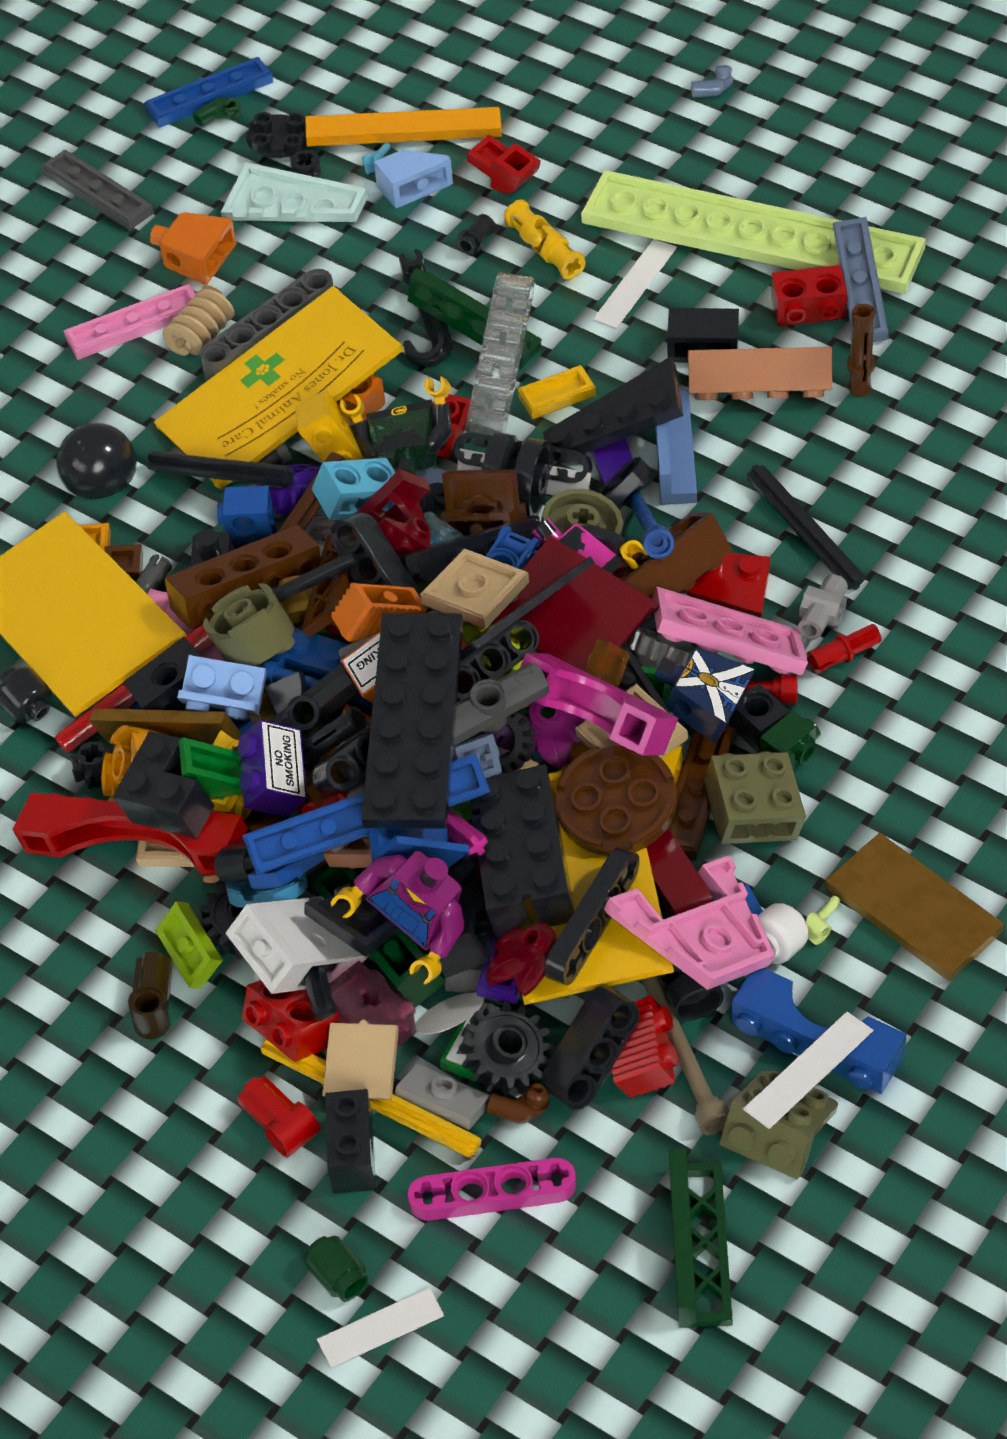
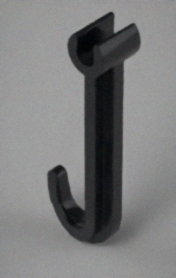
(436, 329)

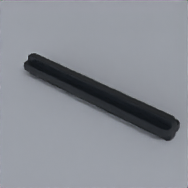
(220, 469)
(805, 526)

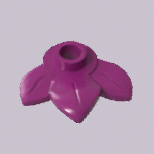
(554, 735)

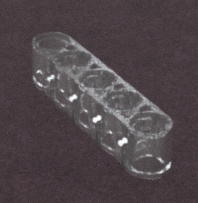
(500, 354)

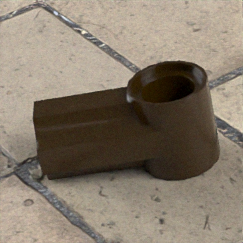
(151, 995)

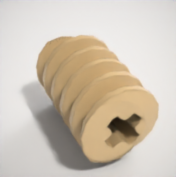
(198, 321)

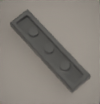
(97, 189)

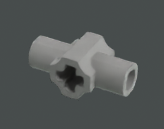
(822, 606)

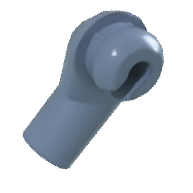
(716, 86)

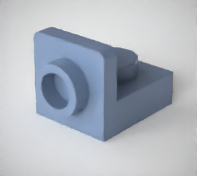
(486, 751)

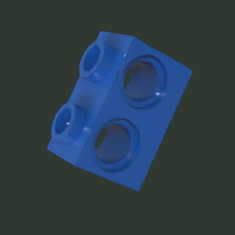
(247, 514)

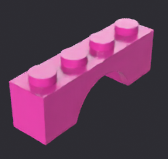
(620, 714)

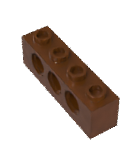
(264, 561)

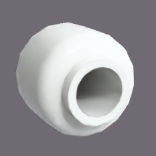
(785, 931)

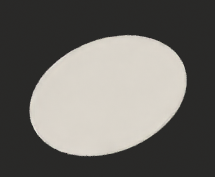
(449, 1013)

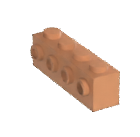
(760, 371)

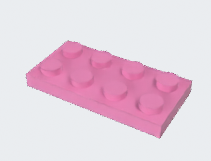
(729, 631)

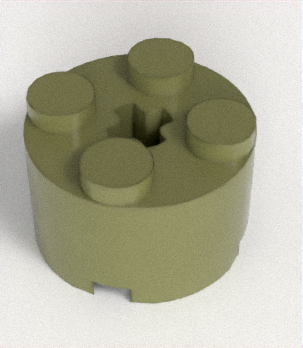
(250, 626)

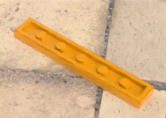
(403, 126)

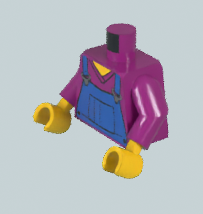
(417, 899)

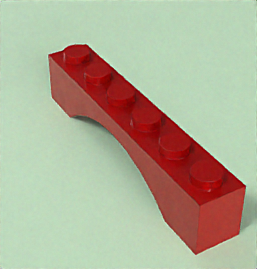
(63, 824)

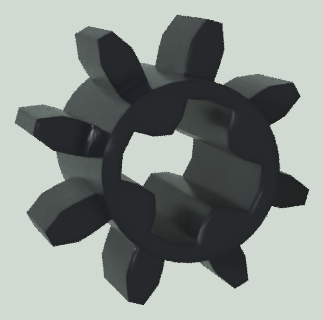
(89, 762)

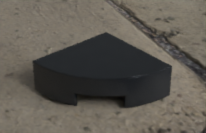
(285, 689)

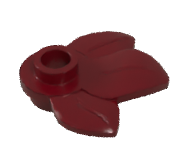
(522, 956)

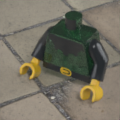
(405, 434)

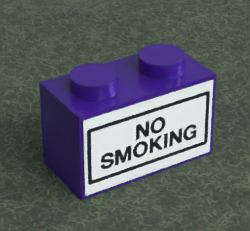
(272, 768)

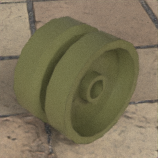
(582, 508)

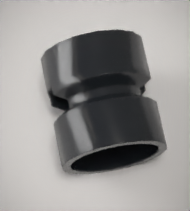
(689, 998)

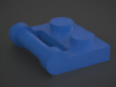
(312, 655)

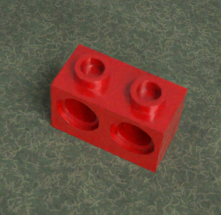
(808, 295)
(286, 1020)

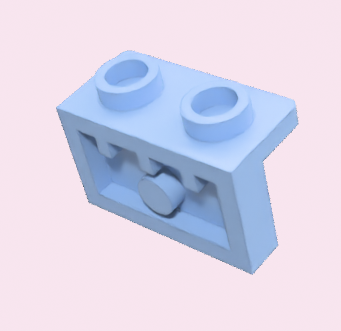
(223, 687)

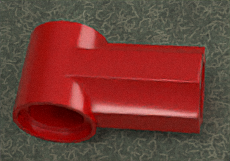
(284, 1123)

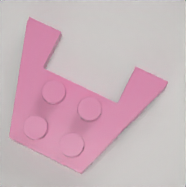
(706, 942)

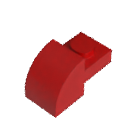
(505, 165)

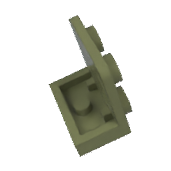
(789, 1140)

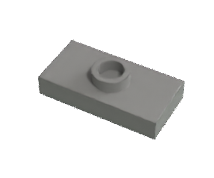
(442, 1096)

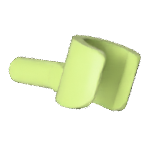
(817, 927)

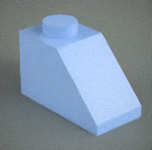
(412, 175)

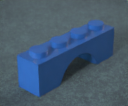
(767, 1010)

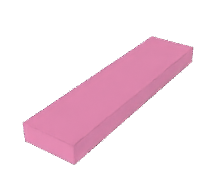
(127, 322)

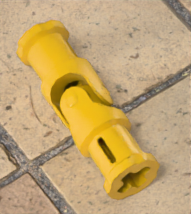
(544, 239)

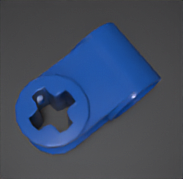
(513, 548)

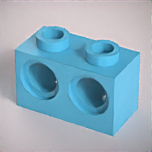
(349, 484)

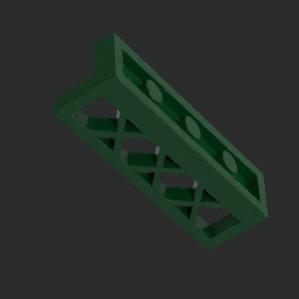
(459, 310)
(683, 1235)

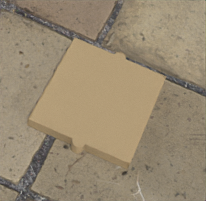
(361, 1058)

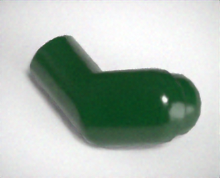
(218, 109)

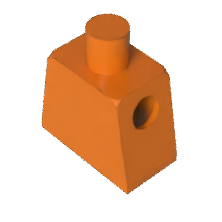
(195, 244)

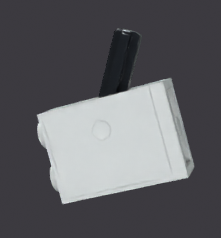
(292, 951)

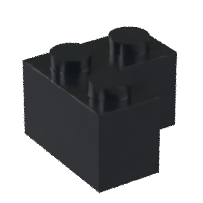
(158, 794)

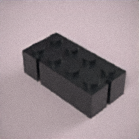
(522, 851)

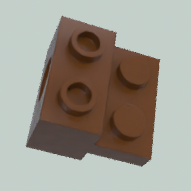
(481, 499)

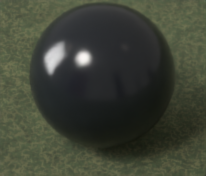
(96, 461)

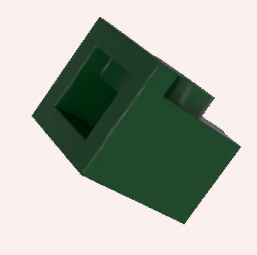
(792, 735)

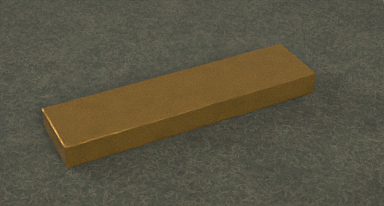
(194, 725)

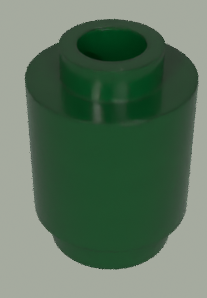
(336, 1268)

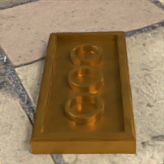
(914, 906)

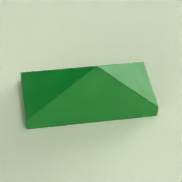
(213, 767)

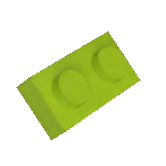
(188, 945)

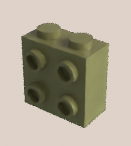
(754, 798)

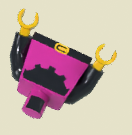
(589, 540)

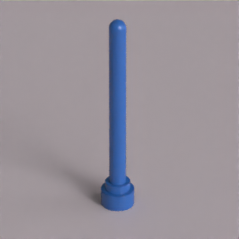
(656, 538)

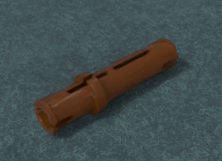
(861, 361)

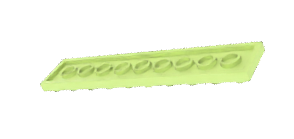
(739, 227)

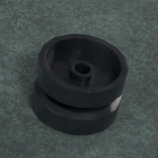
(531, 463)

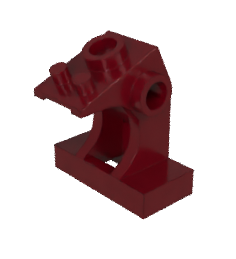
(404, 521)

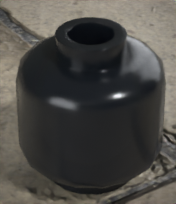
(24, 695)

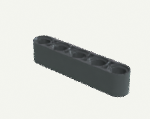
(262, 321)

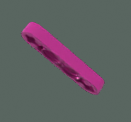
(493, 1196)

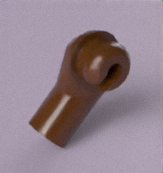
(521, 1109)

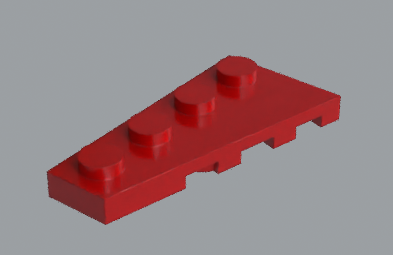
(735, 584)

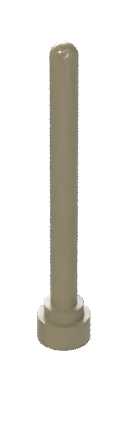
(710, 1110)

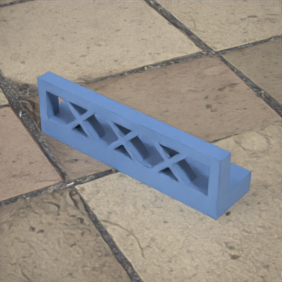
(676, 458)

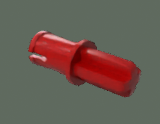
(843, 648)

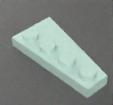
(282, 195)

